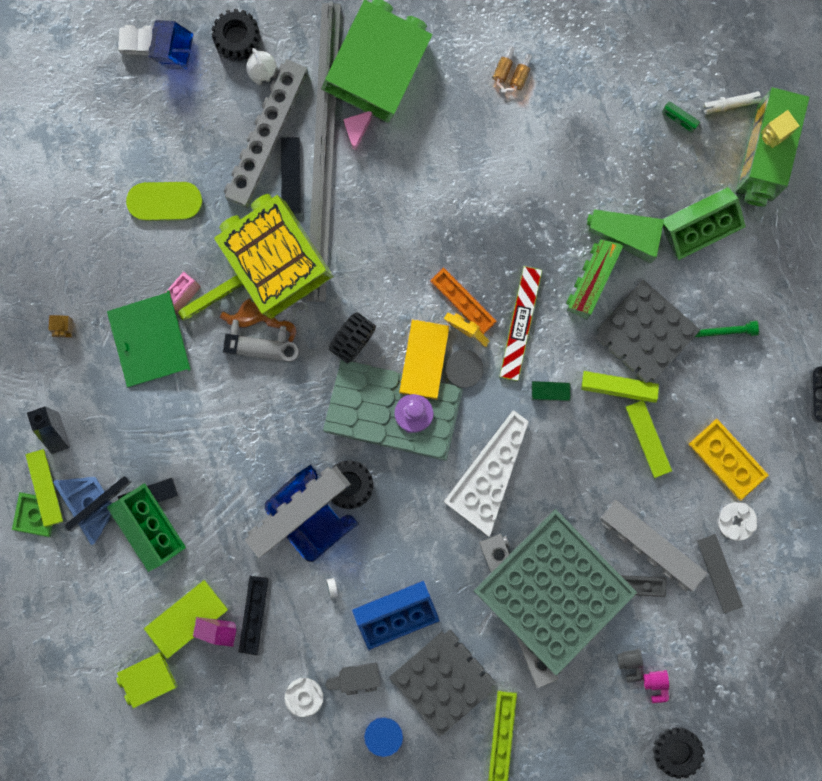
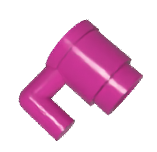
(657, 681)

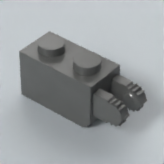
(356, 678)

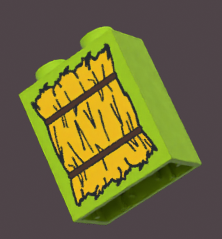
(272, 255)

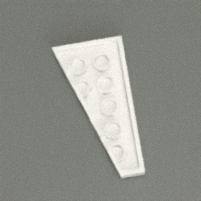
(485, 482)

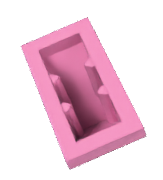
(356, 127)

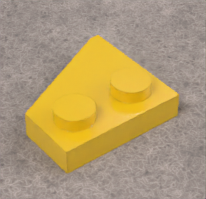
(469, 329)

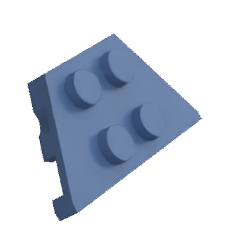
(78, 495)

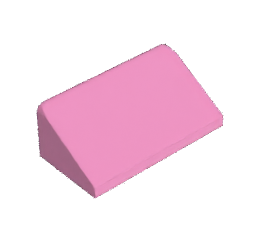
(182, 291)

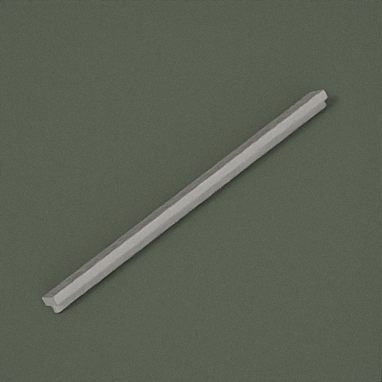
(324, 127)

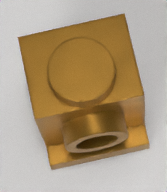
(60, 326)

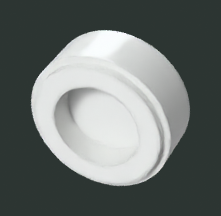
(332, 588)

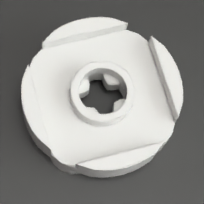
(742, 511)

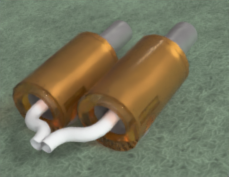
(519, 76)

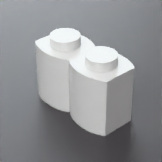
(134, 40)

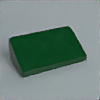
(550, 391)

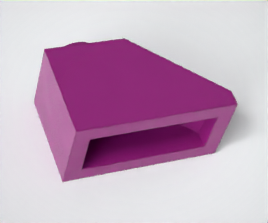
(215, 631)

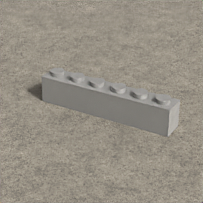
(298, 511)
(653, 545)

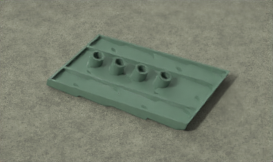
(365, 408)

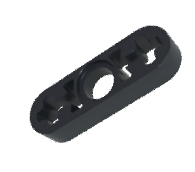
(814, 399)

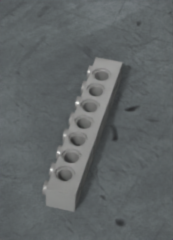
(287, 70)
(488, 547)

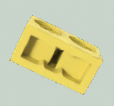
(779, 129)

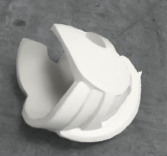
(261, 67)

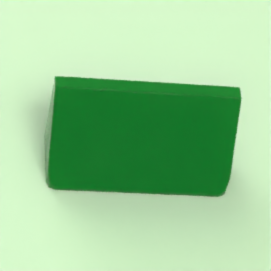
(680, 116)

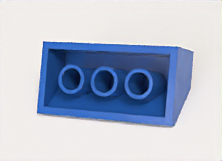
(395, 615)

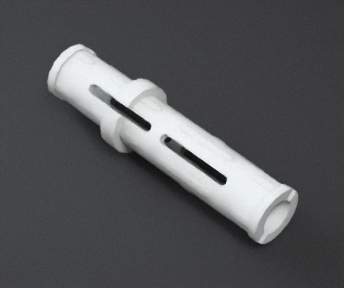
(732, 102)

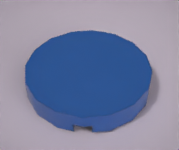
(383, 736)

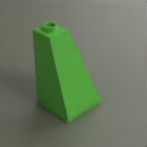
(636, 233)

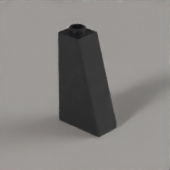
(49, 429)

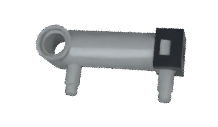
(258, 347)

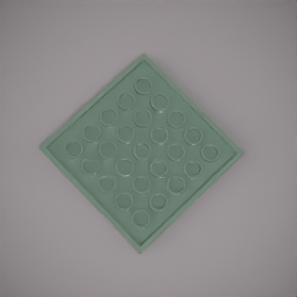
(555, 592)

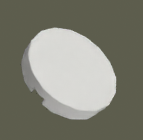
(304, 697)

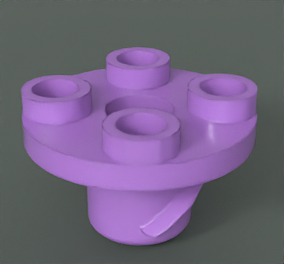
(413, 413)

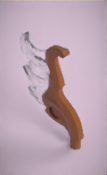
(250, 315)

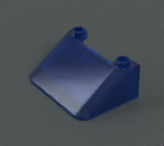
(321, 529)

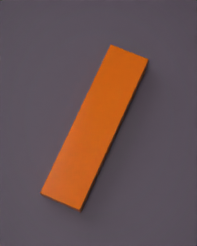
(462, 300)

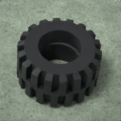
(232, 20)
(352, 337)
(366, 487)
(695, 752)

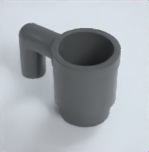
(630, 660)

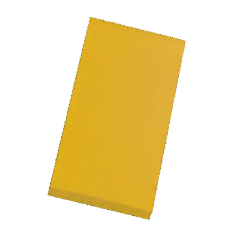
(424, 359)
(728, 459)

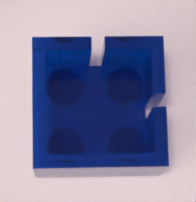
(169, 36)

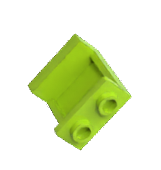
(146, 680)

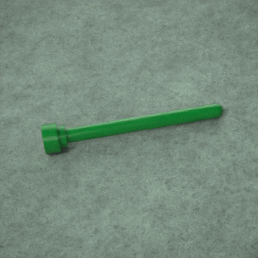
(749, 328)

